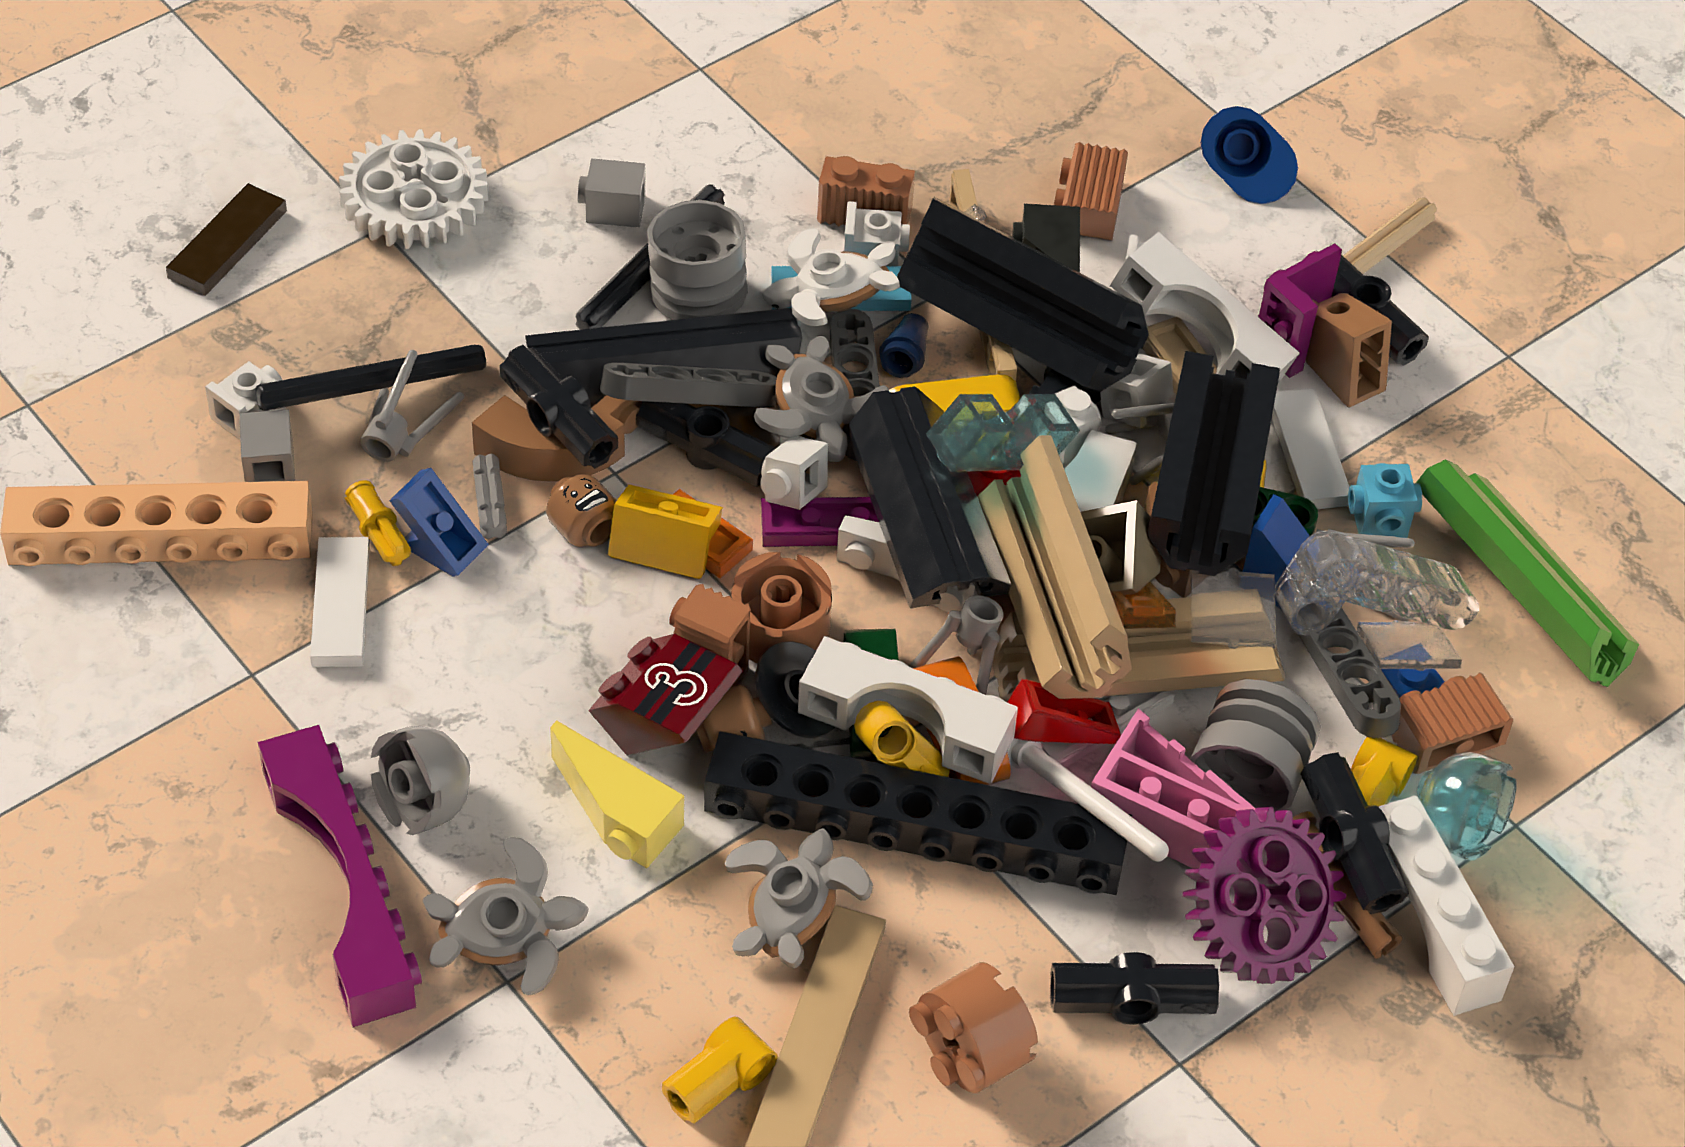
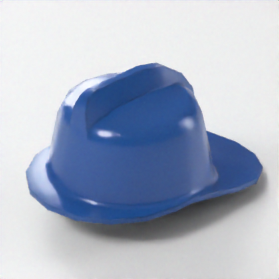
(1249, 154)

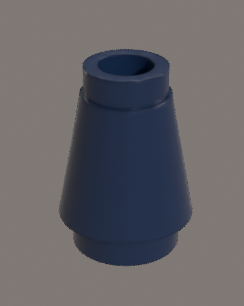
(905, 347)

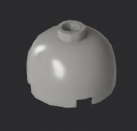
(419, 777)

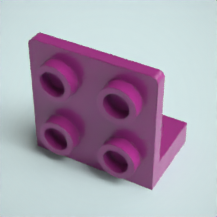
(1289, 299)

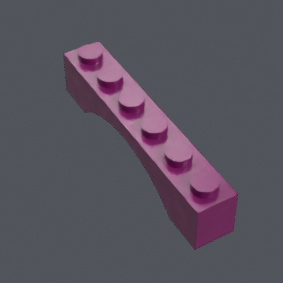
(368, 959)

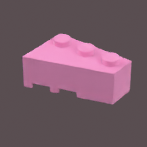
(1165, 789)

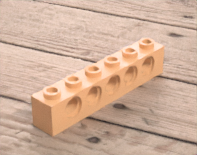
(157, 523)

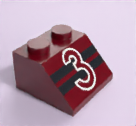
(662, 693)

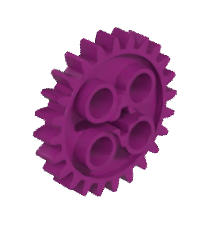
(1264, 895)

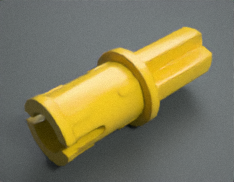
(377, 522)

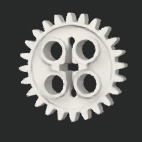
(413, 188)

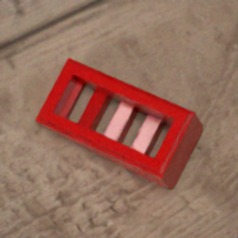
(1051, 719)

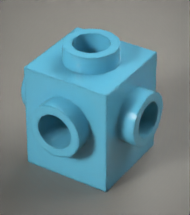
(1384, 500)

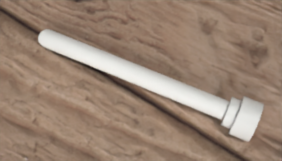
(1030, 755)

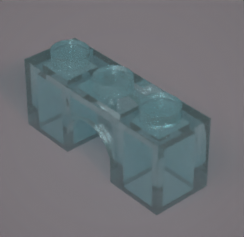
(982, 437)

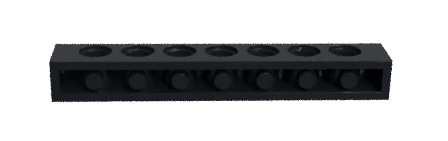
(899, 793)

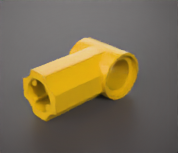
(902, 745)
(1382, 770)
(730, 1060)

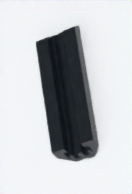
(1023, 298)
(704, 342)
(1212, 465)
(922, 507)

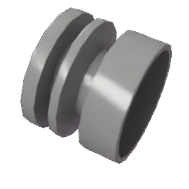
(697, 260)
(1258, 741)

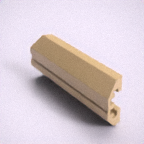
(1056, 578)
(1159, 659)

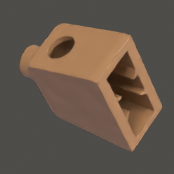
(1350, 348)

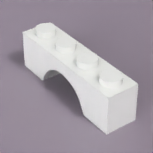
(1174, 285)
(969, 725)
(1461, 944)

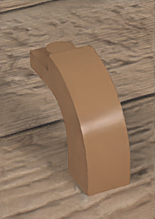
(527, 454)

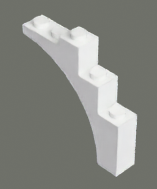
(1095, 476)

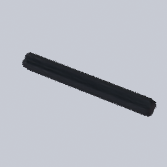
(628, 279)
(368, 377)

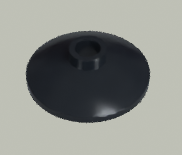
(778, 688)

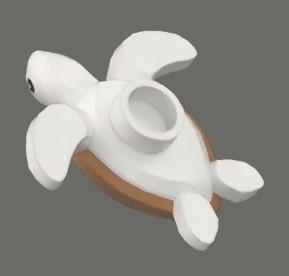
(830, 279)

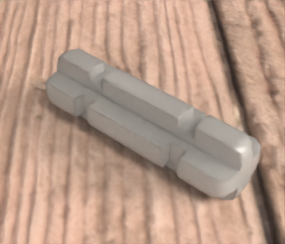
(489, 496)

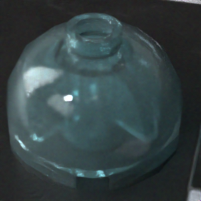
(1468, 800)

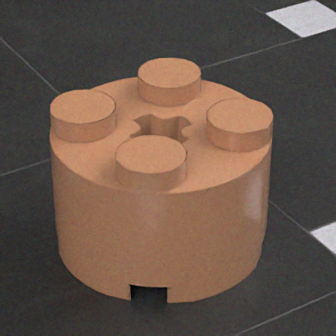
(785, 599)
(975, 1028)

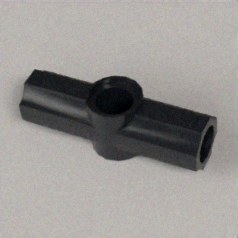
(1406, 336)
(558, 406)
(706, 438)
(1355, 832)
(1134, 988)

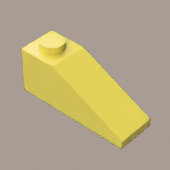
(625, 805)

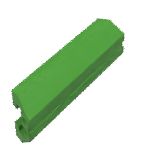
(1530, 571)

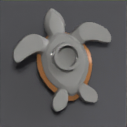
(811, 397)
(794, 895)
(506, 920)

